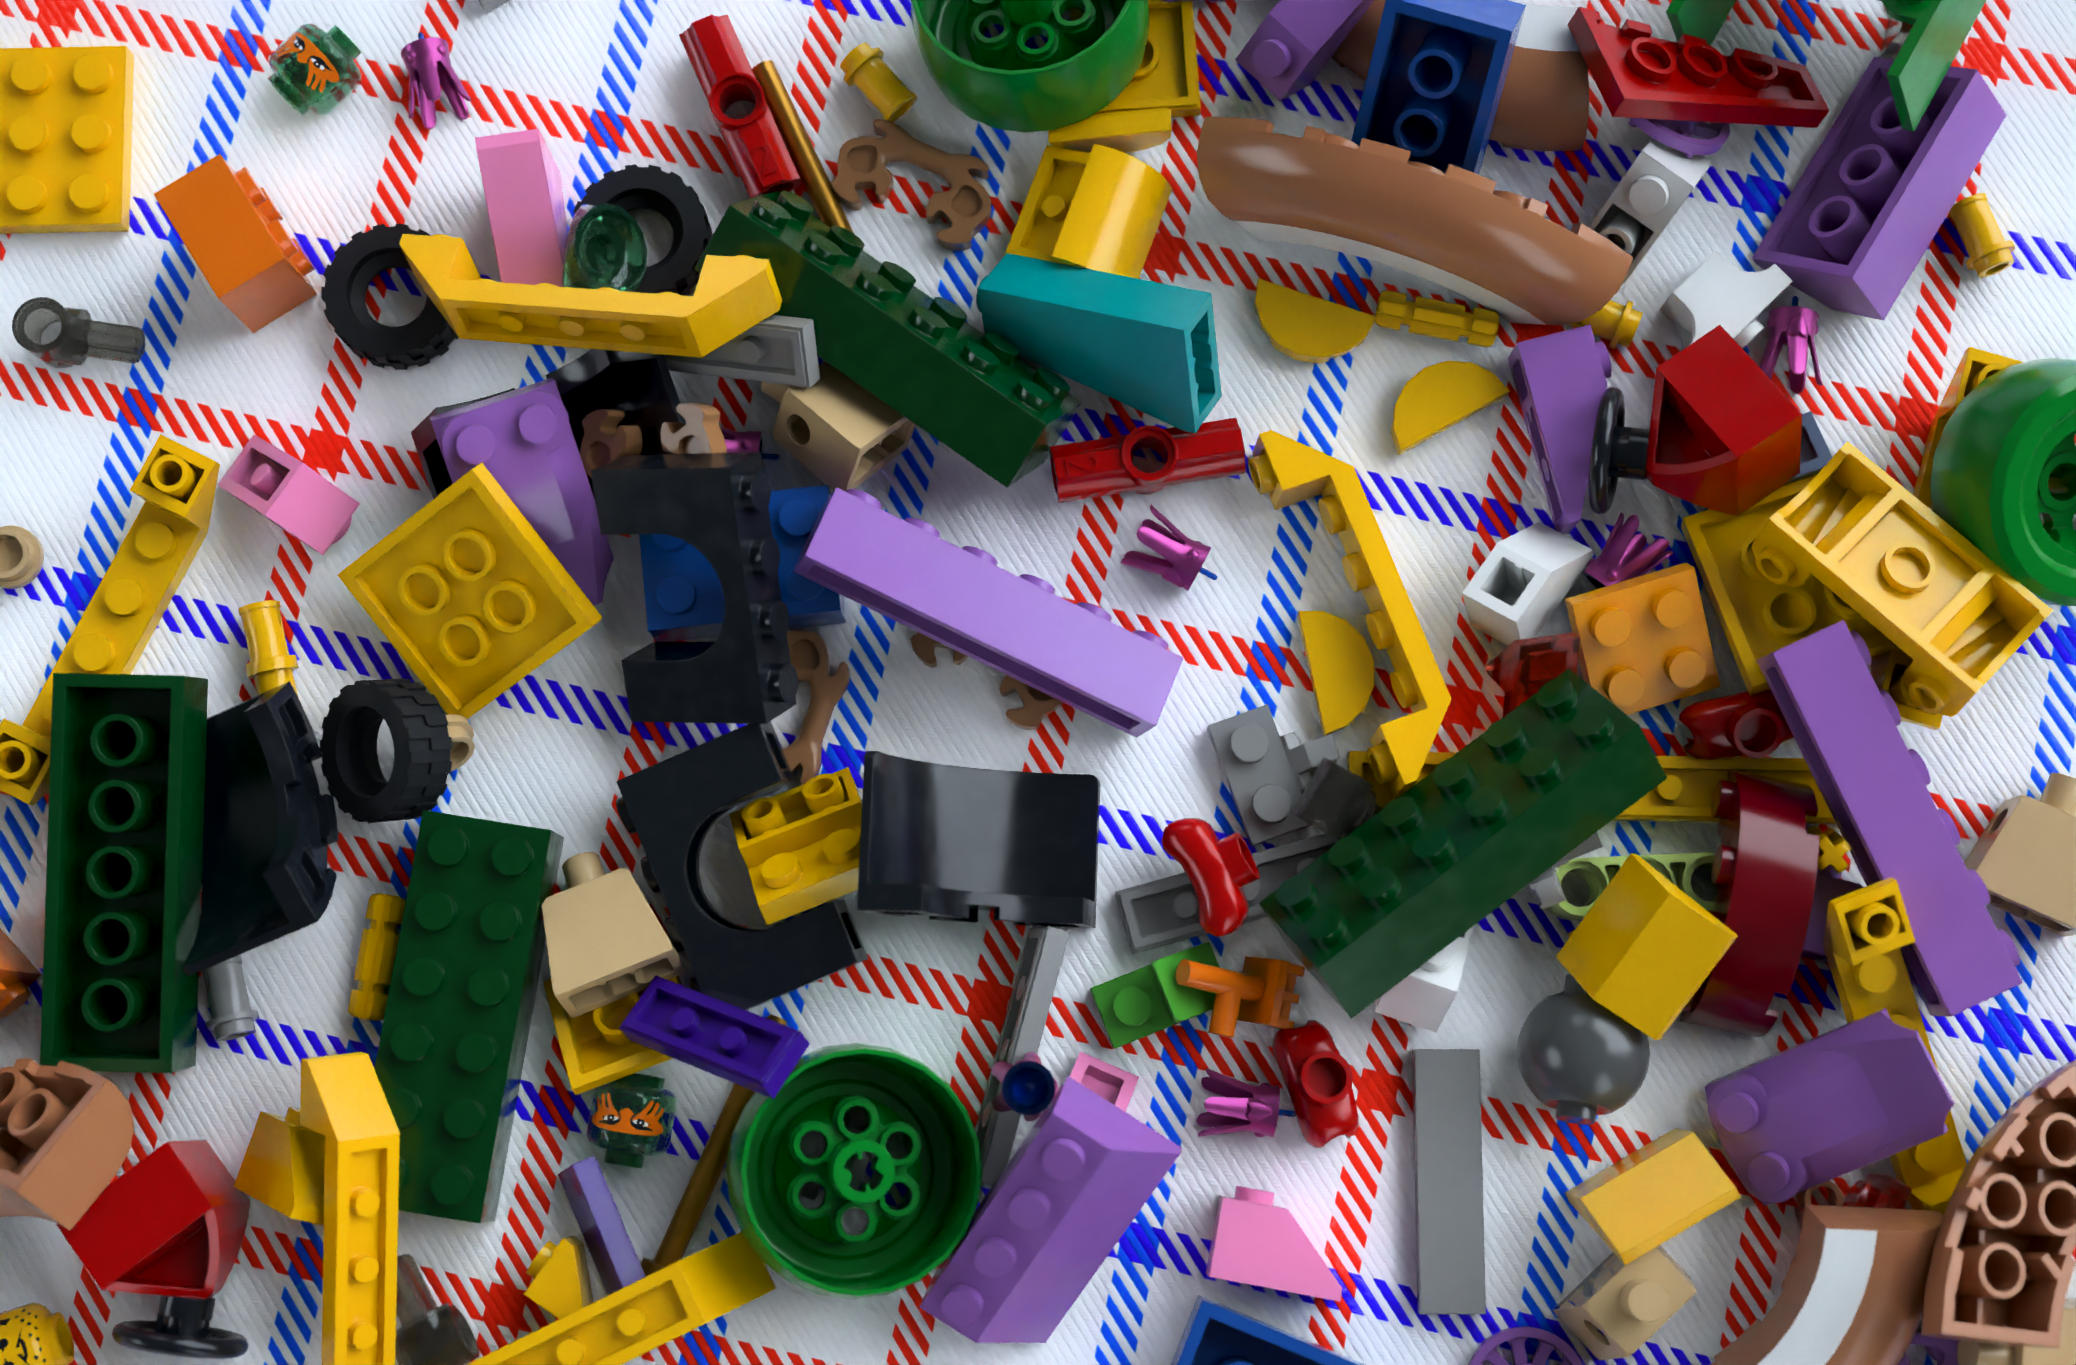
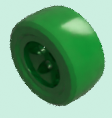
(1024, 87)
(2007, 461)
(938, 1171)

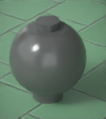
(1581, 1056)

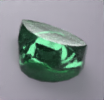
(604, 249)

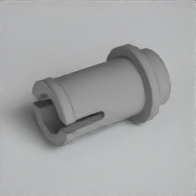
(229, 1000)

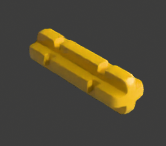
(1437, 318)
(1831, 849)
(376, 956)

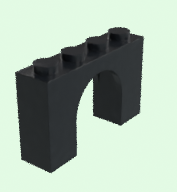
(723, 512)
(671, 813)

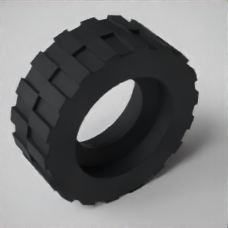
(680, 205)
(347, 312)
(419, 750)

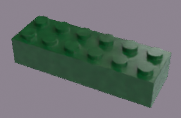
(900, 340)
(1463, 840)
(123, 871)
(463, 1007)

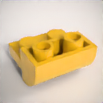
(1091, 210)
(802, 844)

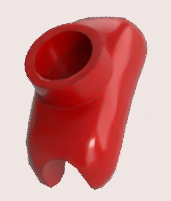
(1735, 726)
(1216, 872)
(1316, 1083)

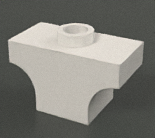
(1724, 297)

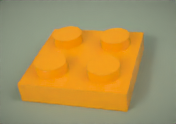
(1645, 639)

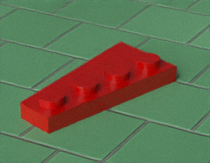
(1692, 79)

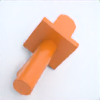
(1255, 996)

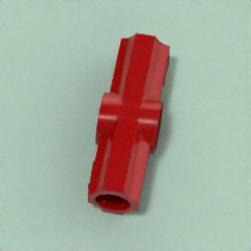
(726, 79)
(1106, 468)

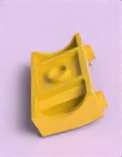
(1902, 575)

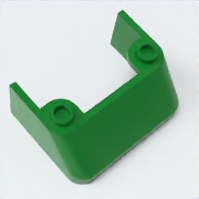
(1919, 65)

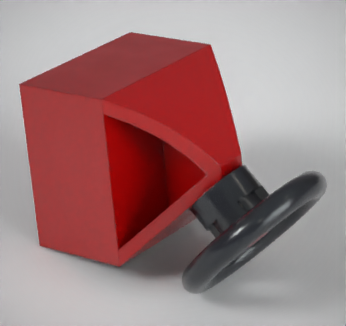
(1714, 433)
(173, 1234)

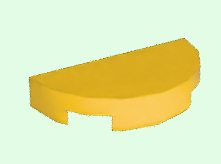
(1119, 130)
(1307, 325)
(1440, 399)
(1338, 668)

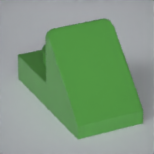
(1152, 998)

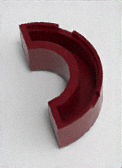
(1763, 896)

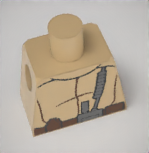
(1625, 1302)

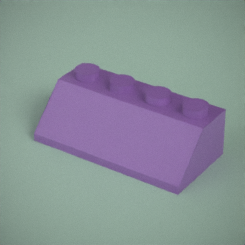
(1879, 191)
(1049, 1220)

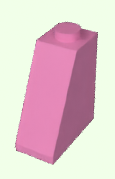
(524, 206)

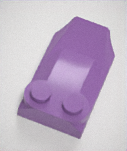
(536, 461)
(1828, 1107)

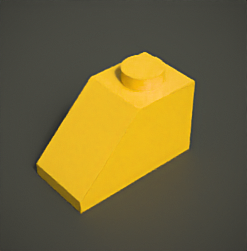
(285, 1167)

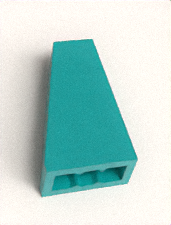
(1111, 333)

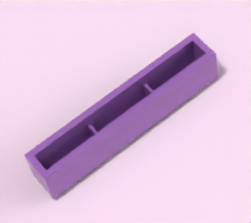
(989, 612)
(1889, 816)

